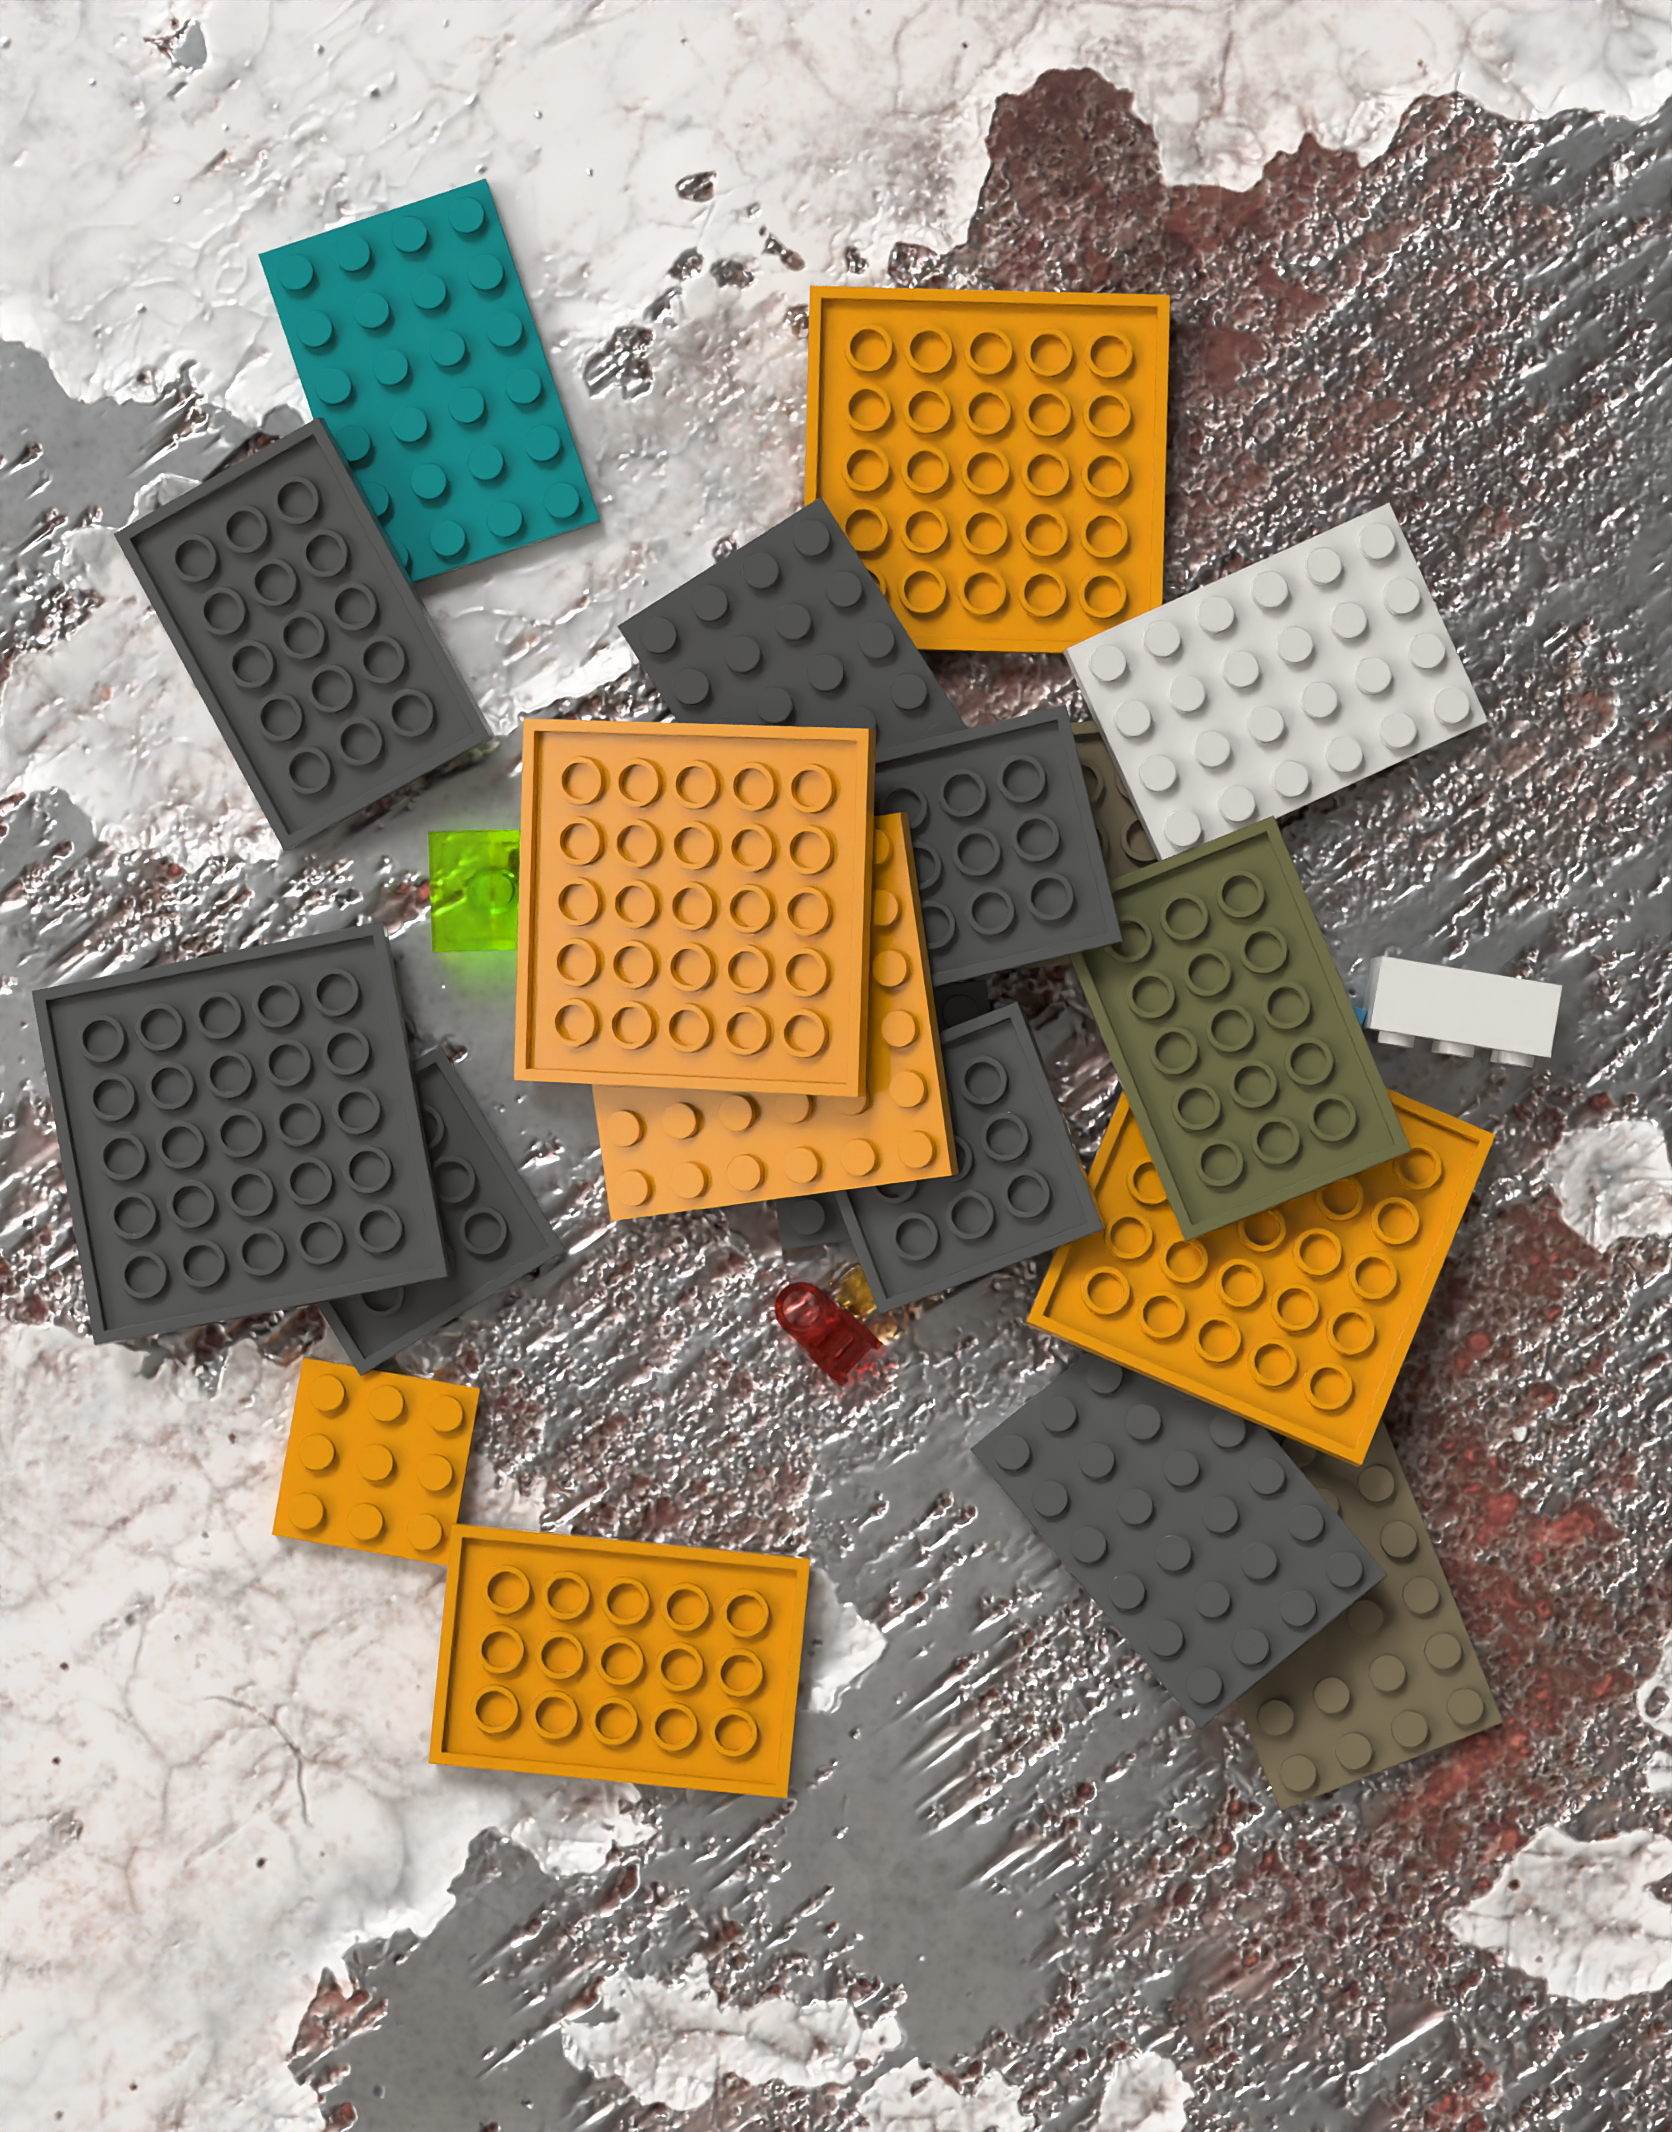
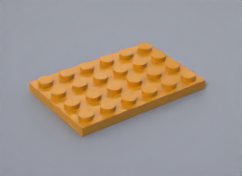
(619, 1660)

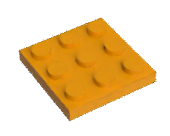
(376, 1460)

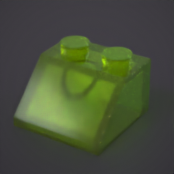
(474, 890)

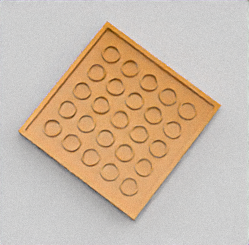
(994, 456)
(695, 906)
(738, 1147)
(1280, 1313)

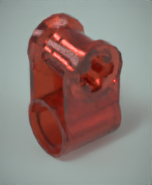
(826, 1331)

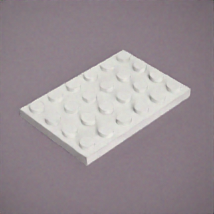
(1276, 684)

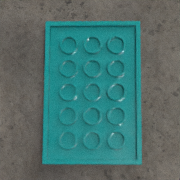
(433, 379)

